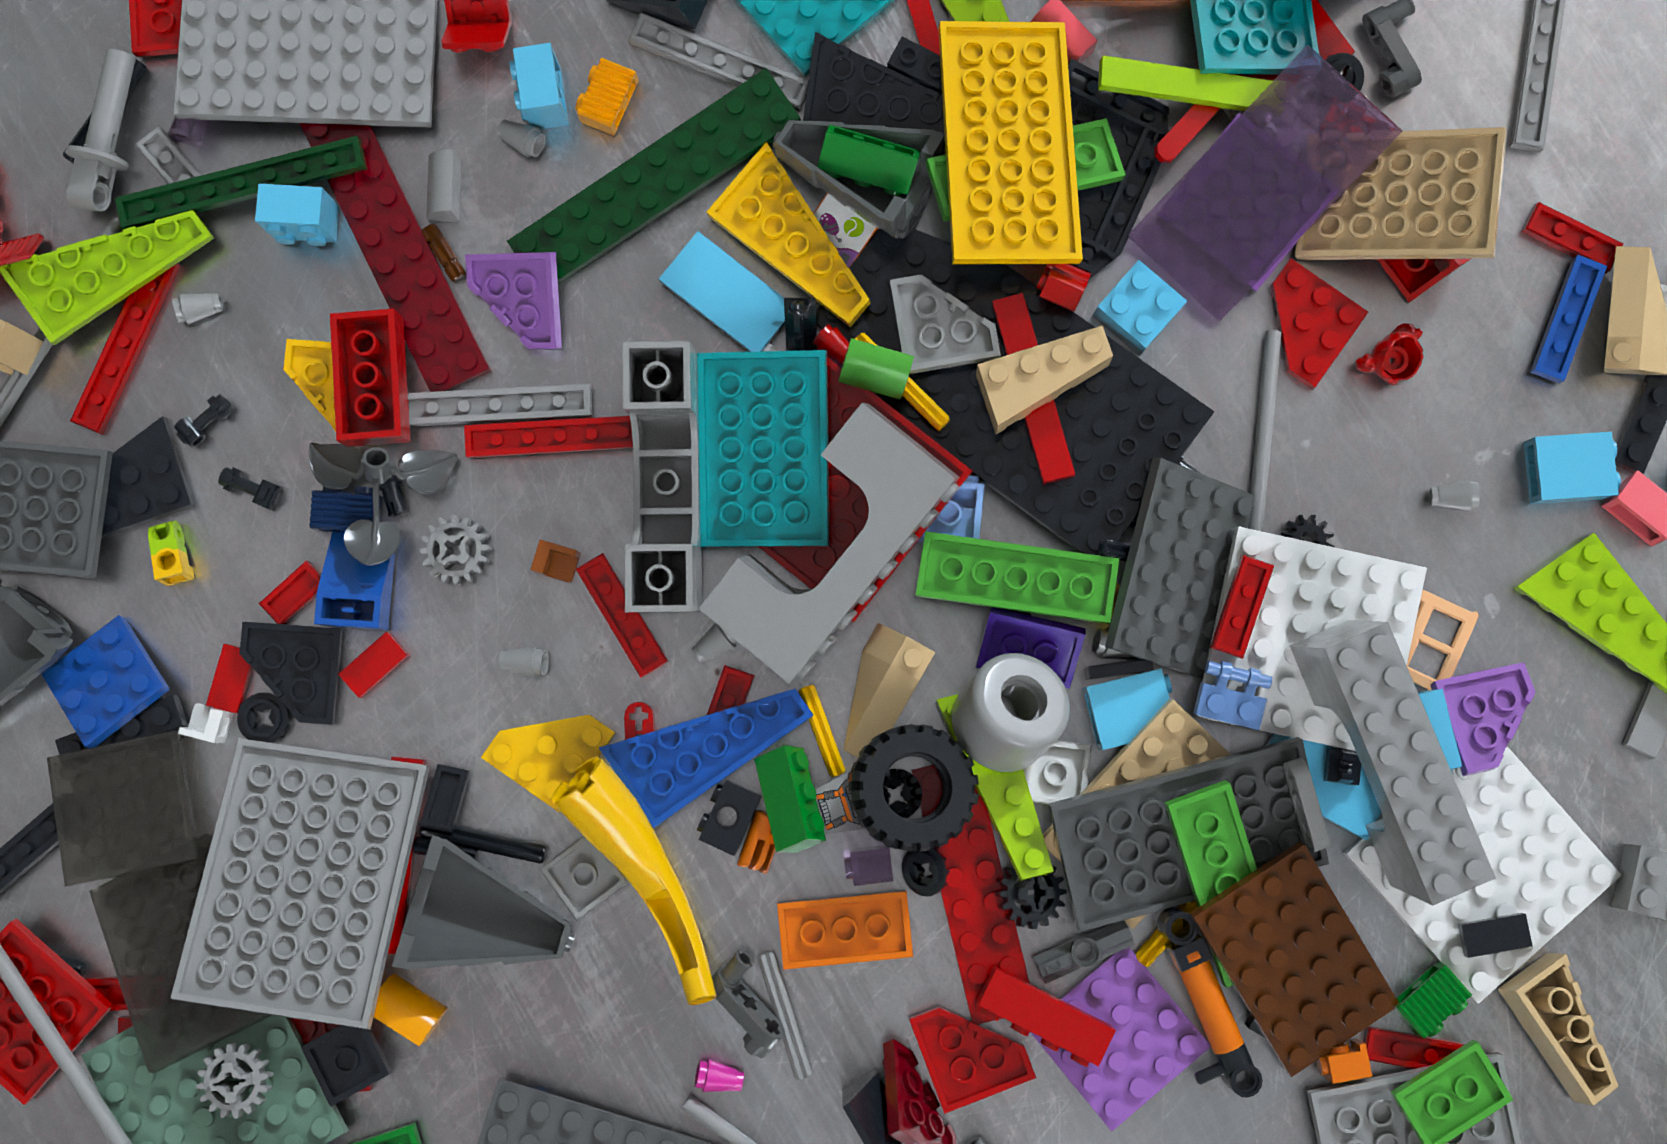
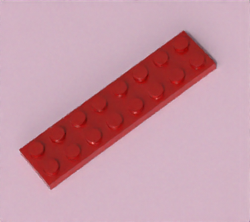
(975, 922)

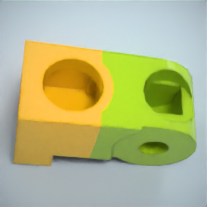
(169, 554)

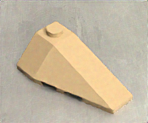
(1636, 316)
(885, 681)

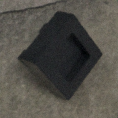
(1342, 767)

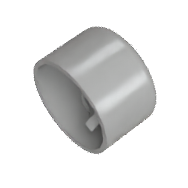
(995, 735)

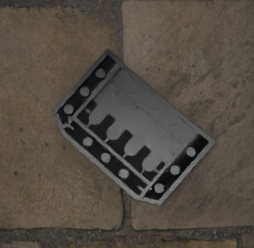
(1137, 127)

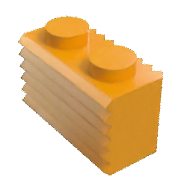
(606, 96)

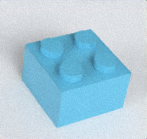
(539, 86)
(297, 214)
(1139, 307)

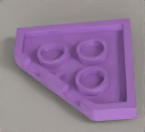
(520, 293)
(1486, 713)

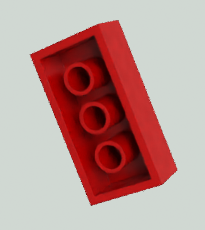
(369, 378)

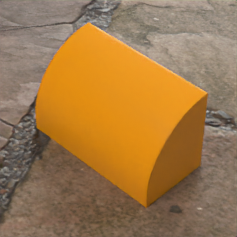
(408, 1009)

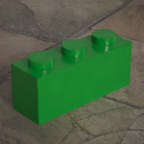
(868, 160)
(790, 799)

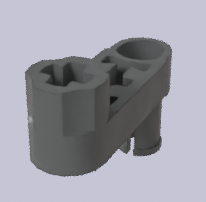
(1401, 70)
(761, 1025)

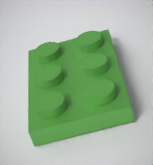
(1452, 1095)

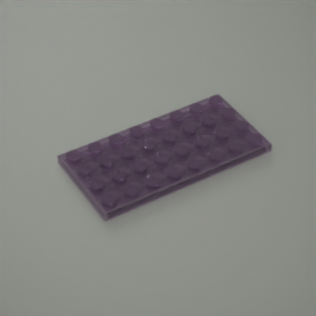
(1264, 183)

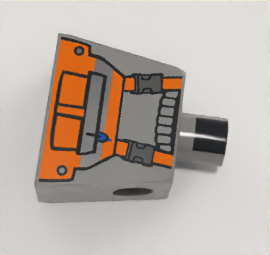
(835, 806)

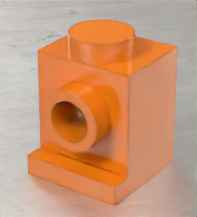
(1345, 1063)

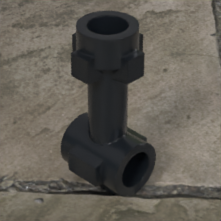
(191, 431)
(264, 494)

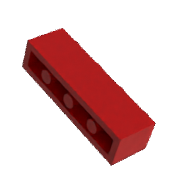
(1045, 1016)

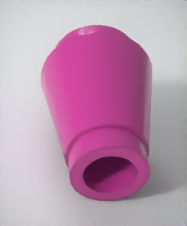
(717, 1077)

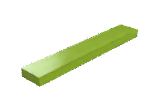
(1178, 83)

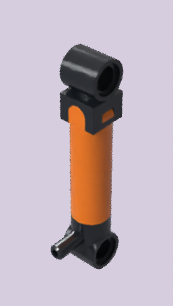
(1192, 960)

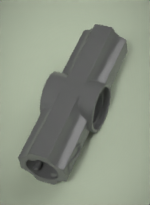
(1063, 959)

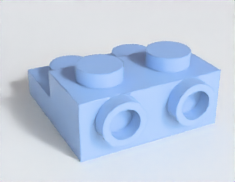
(962, 513)

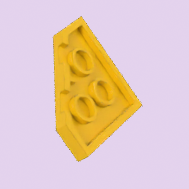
(311, 369)
(547, 752)

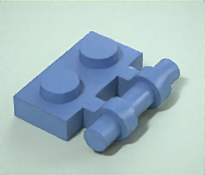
(1230, 705)

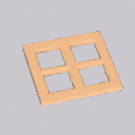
(1454, 652)

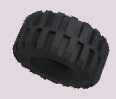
(957, 788)

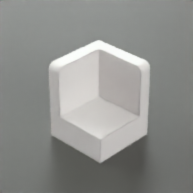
(208, 724)

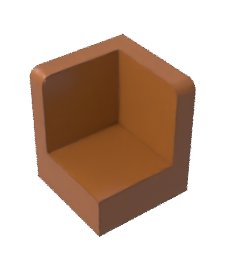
(555, 561)

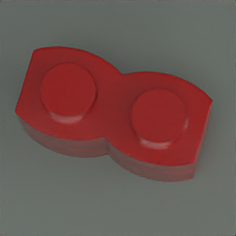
(1063, 285)

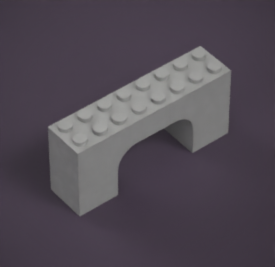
(666, 547)
(793, 624)
(1425, 827)

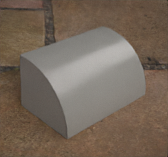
(443, 186)

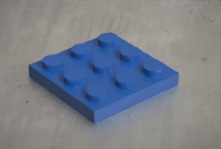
(105, 682)

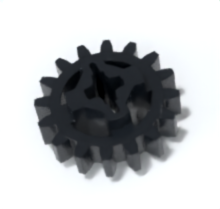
(1032, 905)

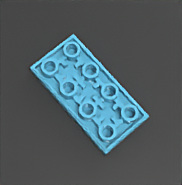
(725, 293)
(1342, 804)

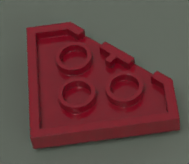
(910, 1102)

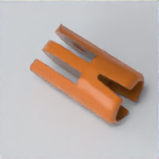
(758, 845)

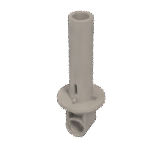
(96, 162)

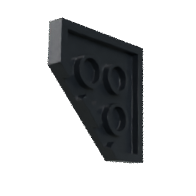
(297, 666)

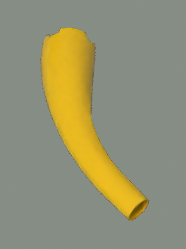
(618, 828)

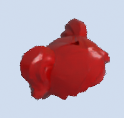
(1402, 348)

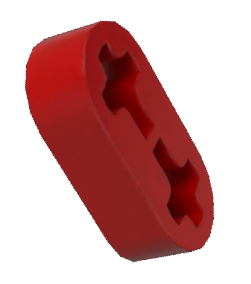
(630, 726)

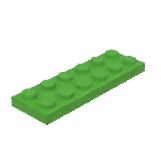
(1095, 162)
(1017, 577)
(1211, 844)

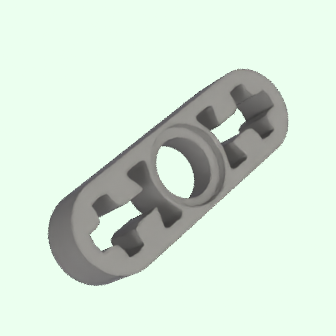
(1306, 804)

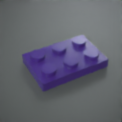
(1041, 638)

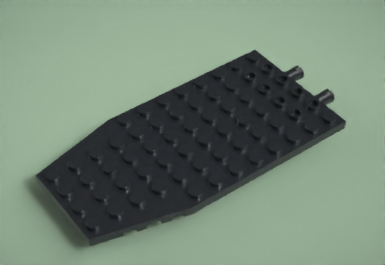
(1108, 421)

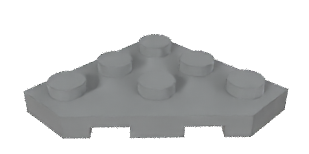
(939, 327)

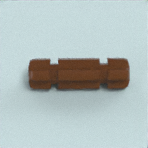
(443, 252)

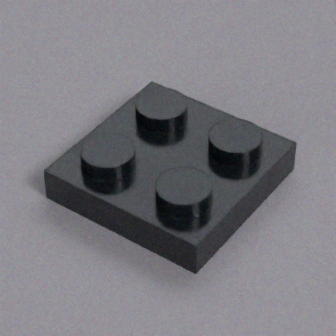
(346, 1061)

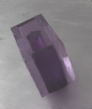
(869, 865)

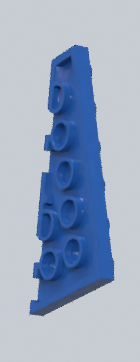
(689, 758)

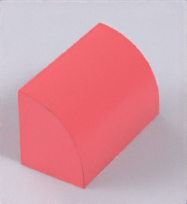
(1078, 39)
(1640, 508)

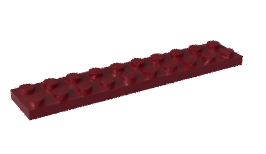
(403, 263)

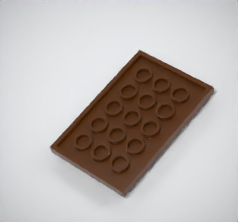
(1295, 958)

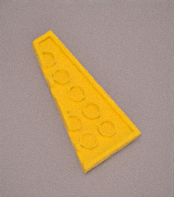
(778, 226)

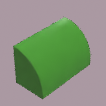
(875, 368)

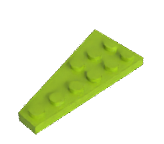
(90, 276)
(1603, 606)

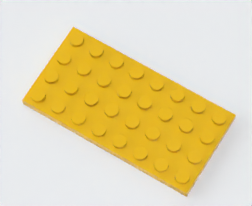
(1009, 143)

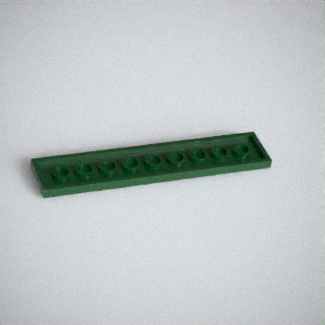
(660, 176)

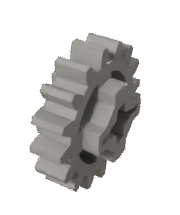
(446, 558)
(234, 1093)

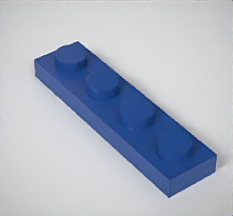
(1568, 319)

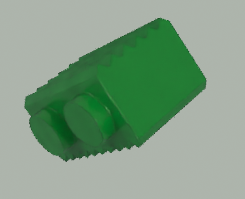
(1432, 1000)

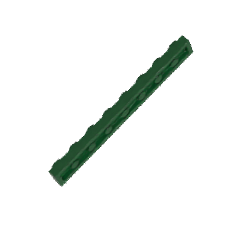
(241, 182)

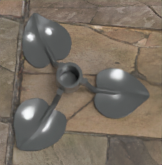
(337, 465)

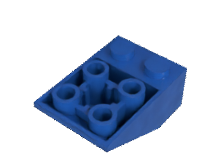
(353, 592)

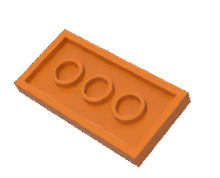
(845, 929)

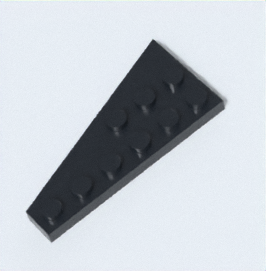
(864, 92)
(145, 480)

